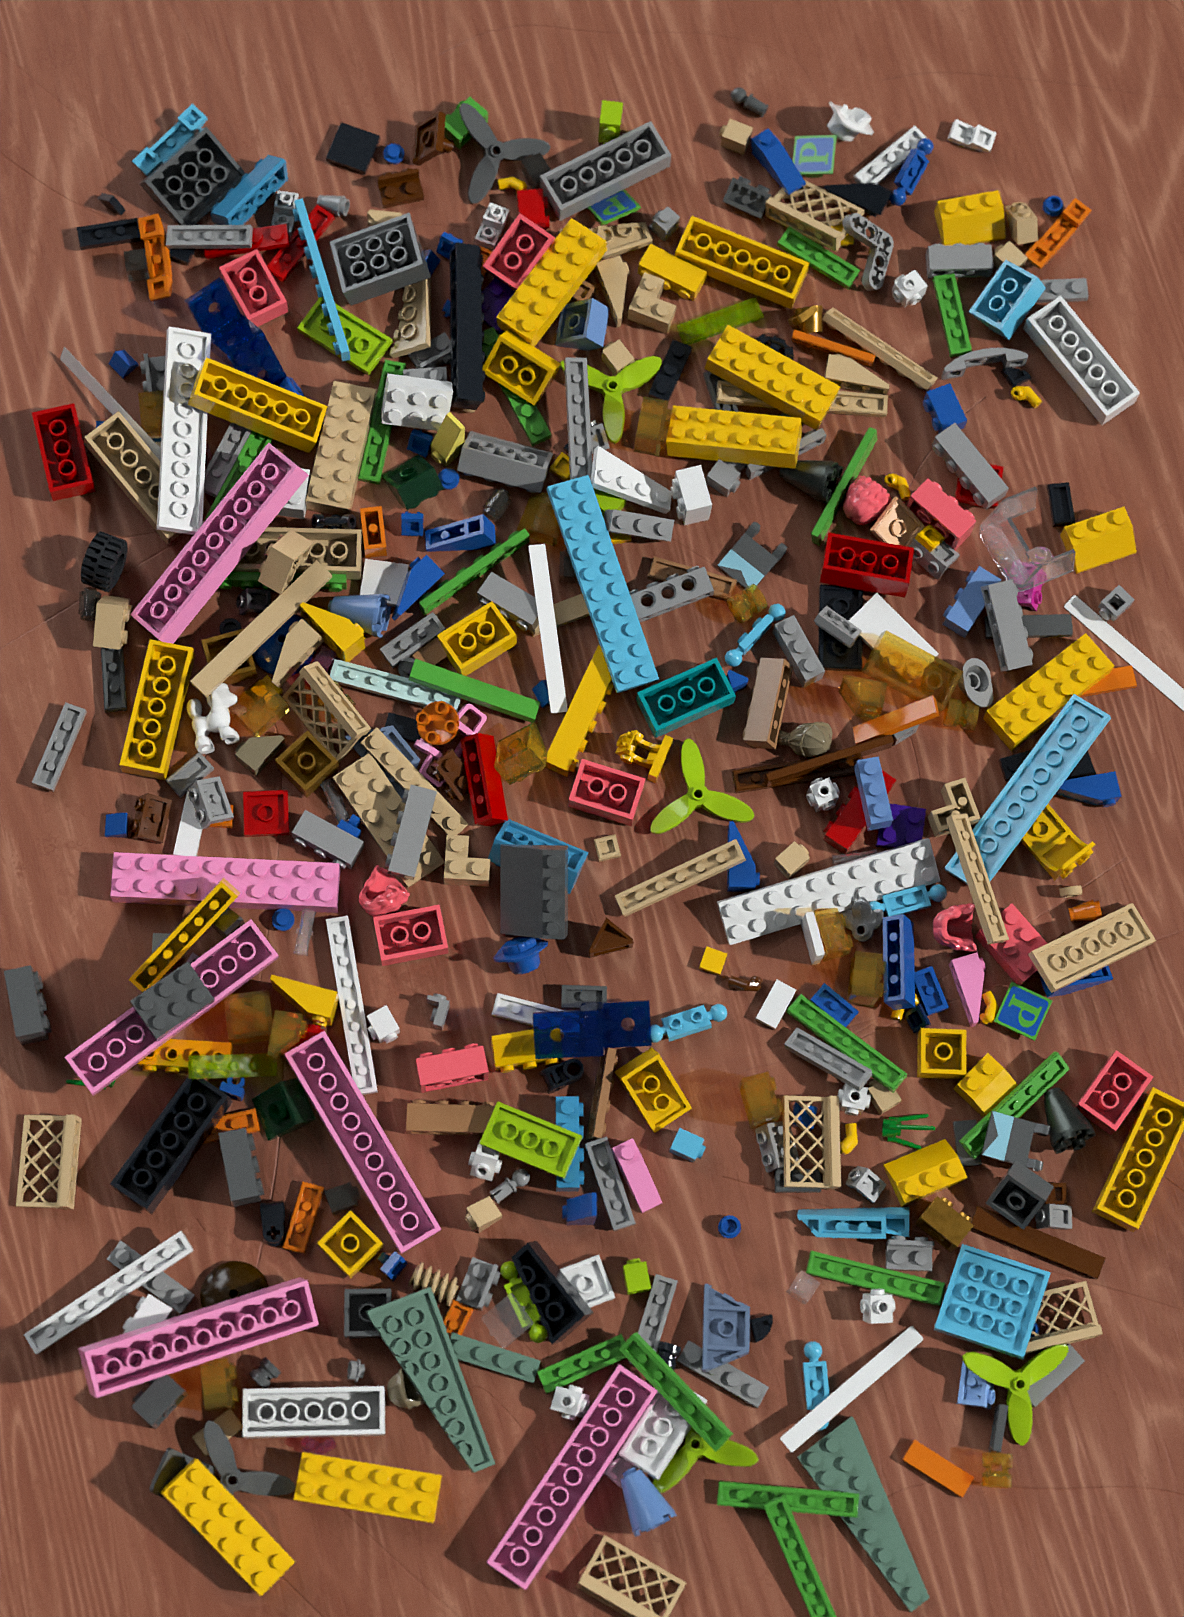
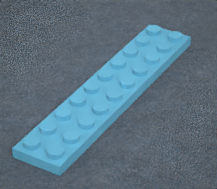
(602, 583)
(1034, 784)

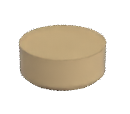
(1071, 891)

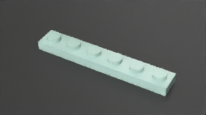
(388, 685)

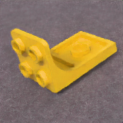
(1056, 845)

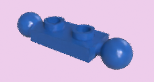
(911, 171)

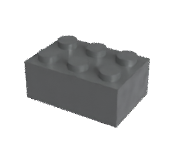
(172, 1001)
(27, 1005)
(241, 1167)

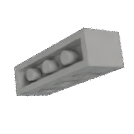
(701, 590)

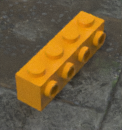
(174, 1054)

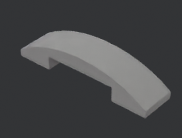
(1008, 357)

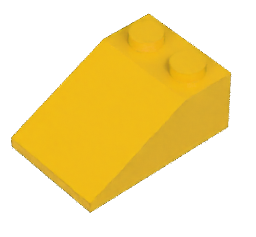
(337, 631)
(312, 1001)
(986, 1085)
(653, 1089)

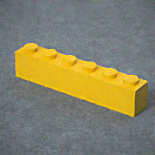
(580, 716)
(184, 935)

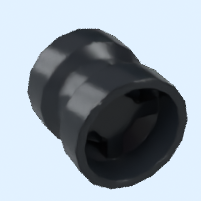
(668, 1353)

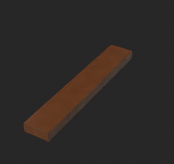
(828, 760)
(753, 778)
(1038, 1243)

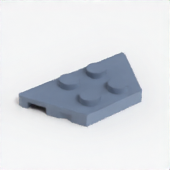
(397, 740)
(724, 1329)

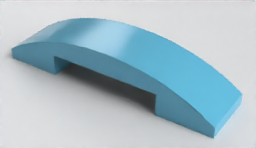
(187, 126)

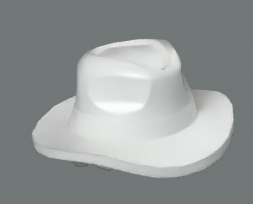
(849, 123)

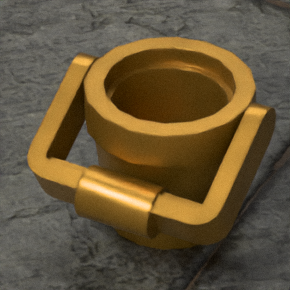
(808, 319)

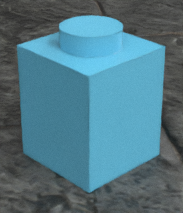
(687, 1145)

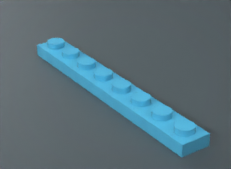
(322, 288)

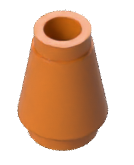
(1086, 911)

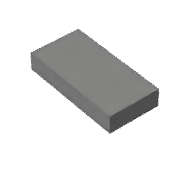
(194, 769)

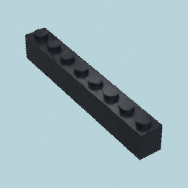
(466, 326)

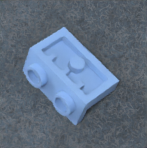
(975, 1390)

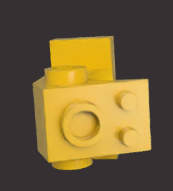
(631, 740)

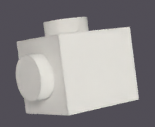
(383, 1025)

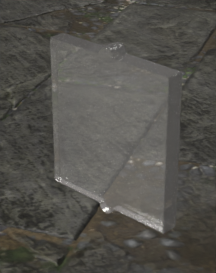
(507, 1320)

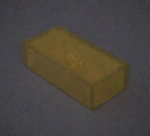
(911, 670)

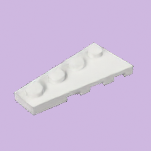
(626, 482)

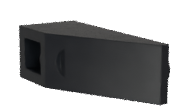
(868, 195)

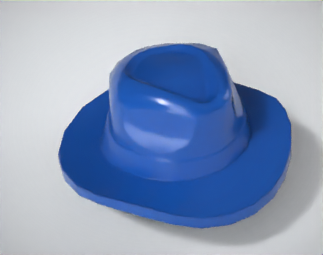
(521, 954)

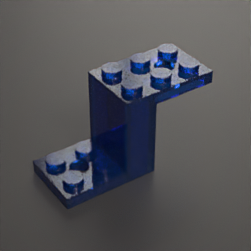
(232, 334)
(592, 1029)

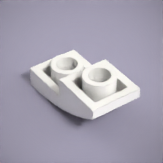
(283, 209)
(491, 226)

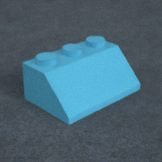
(1007, 299)

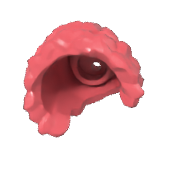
(865, 500)
(382, 893)
(954, 927)

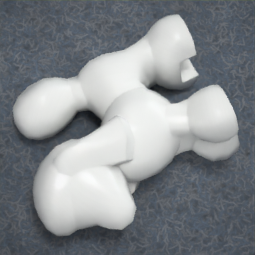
(216, 721)

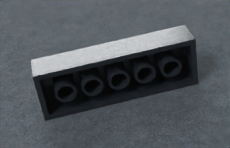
(171, 1143)

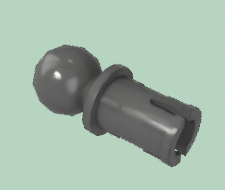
(740, 96)

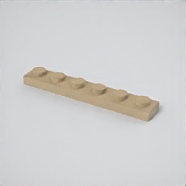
(886, 353)
(406, 775)
(680, 878)
(977, 878)

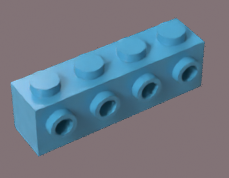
(567, 1116)

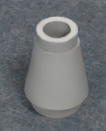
(334, 204)

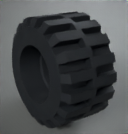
(104, 561)

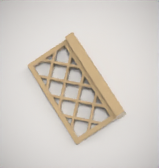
(804, 222)
(334, 702)
(830, 1142)
(67, 1157)
(1068, 1335)
(616, 1599)

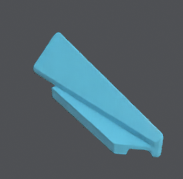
(857, 1222)

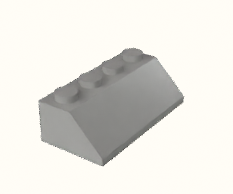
(504, 462)

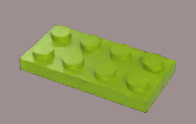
(364, 341)
(531, 1140)

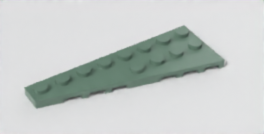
(424, 1351)
(844, 1465)

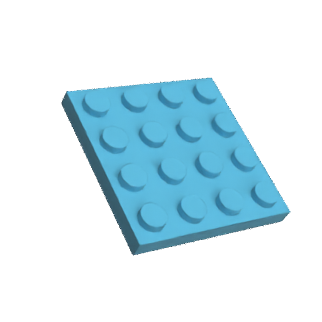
(992, 1301)

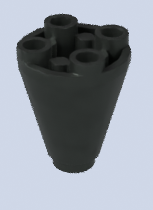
(813, 477)
(1066, 1121)

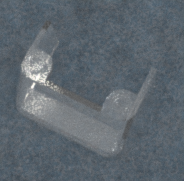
(1010, 551)

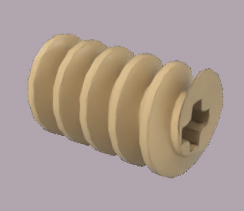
(439, 1285)

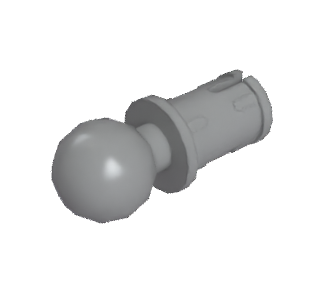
(519, 1178)

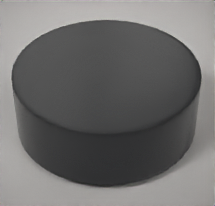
(229, 625)

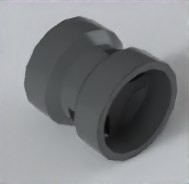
(265, 1373)

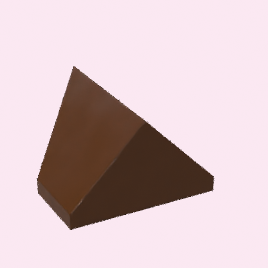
(610, 940)

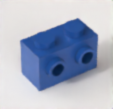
(944, 408)

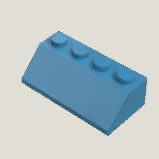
(251, 192)
(518, 834)

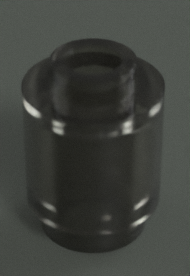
(497, 504)
(87, 603)

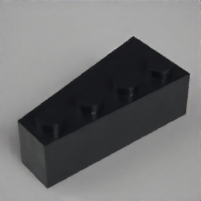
(554, 1296)

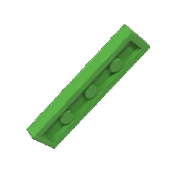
(818, 257)
(952, 315)
(582, 1364)

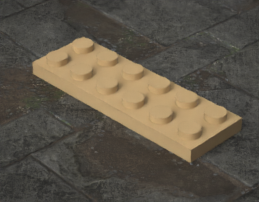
(379, 807)
(1091, 947)

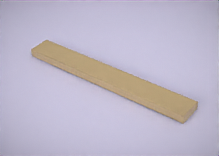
(845, 402)
(261, 629)

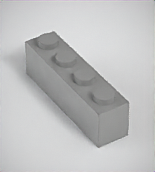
(969, 466)
(1007, 625)
(411, 833)

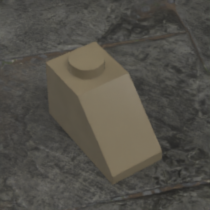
(258, 752)

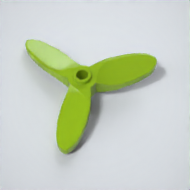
(626, 380)
(714, 802)
(1018, 1399)
(729, 1454)

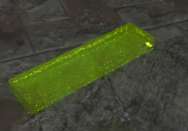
(716, 322)
(231, 1066)

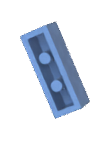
(969, 602)
(873, 793)

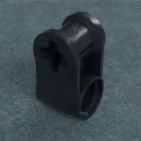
(560, 1075)
(273, 1219)

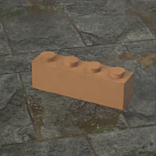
(767, 703)
(447, 1118)

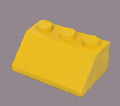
(971, 219)
(520, 367)
(1100, 539)
(477, 639)
(518, 1050)
(925, 1172)

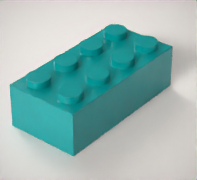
(685, 697)

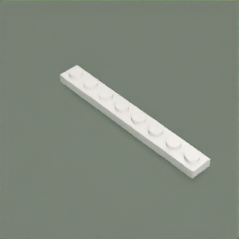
(351, 1004)
(108, 1292)

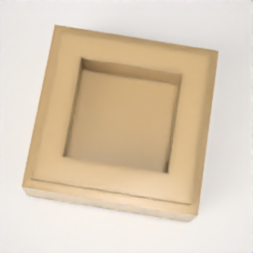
(607, 848)

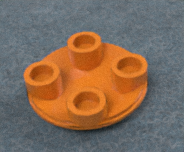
(437, 723)

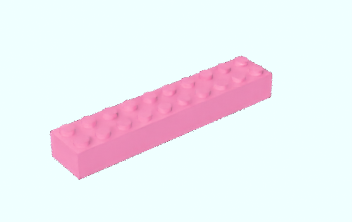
(219, 544)
(259, 881)
(128, 1038)
(362, 1142)
(198, 1337)
(571, 1477)

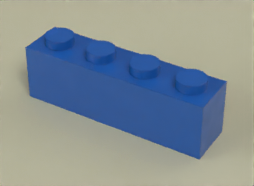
(899, 958)

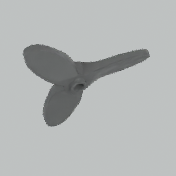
(488, 166)
(252, 1482)

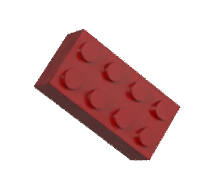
(63, 452)
(866, 565)

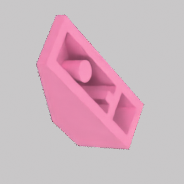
(969, 978)
(636, 1175)

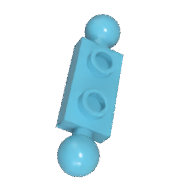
(760, 627)
(910, 900)
(688, 1022)
(815, 1377)

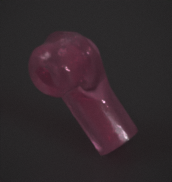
(315, 1447)

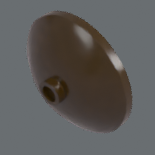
(228, 1277)

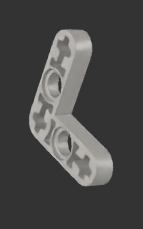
(879, 244)

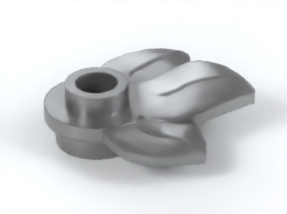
(863, 916)

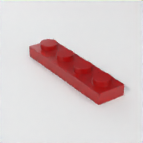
(262, 239)
(289, 257)

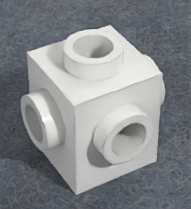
(909, 289)
(819, 800)
(851, 1106)
(484, 1163)
(877, 1307)
(570, 1402)

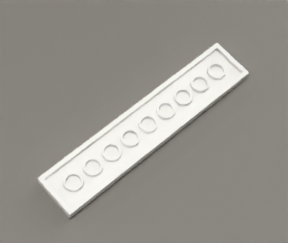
(182, 435)
(834, 887)

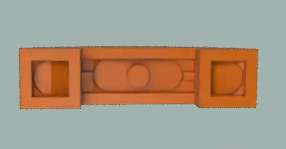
(1058, 234)
(157, 257)

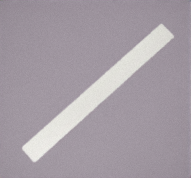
(105, 398)
(548, 628)
(1126, 650)
(851, 1389)

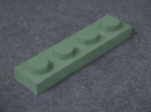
(494, 1358)

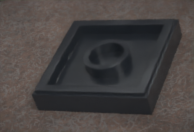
(353, 148)

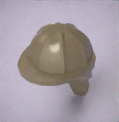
(808, 739)
(403, 1392)

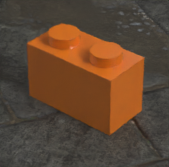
(373, 532)

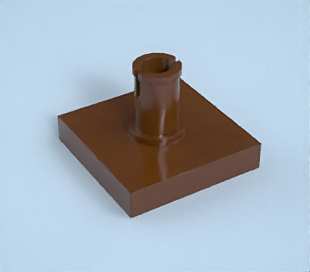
(430, 139)

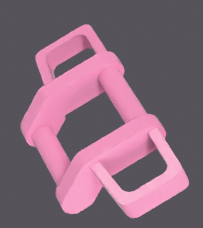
(433, 753)

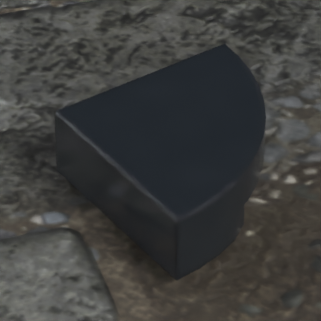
(112, 203)
(1015, 376)
(761, 1327)

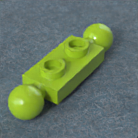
(508, 1271)

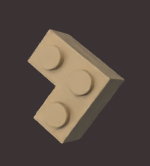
(648, 308)
(283, 560)
(110, 622)
(957, 801)
(460, 868)

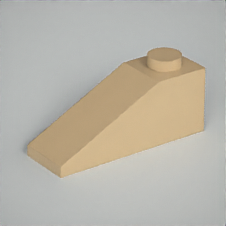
(612, 278)
(853, 376)
(297, 648)

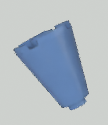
(366, 610)
(644, 1502)

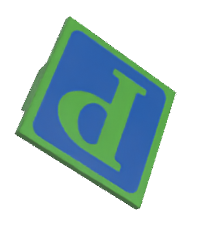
(814, 155)
(614, 207)
(1023, 1011)

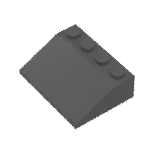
(193, 178)
(379, 259)
(534, 891)

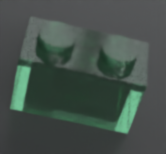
(413, 482)
(283, 1108)

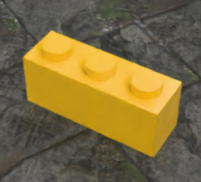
(677, 273)

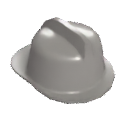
(976, 682)

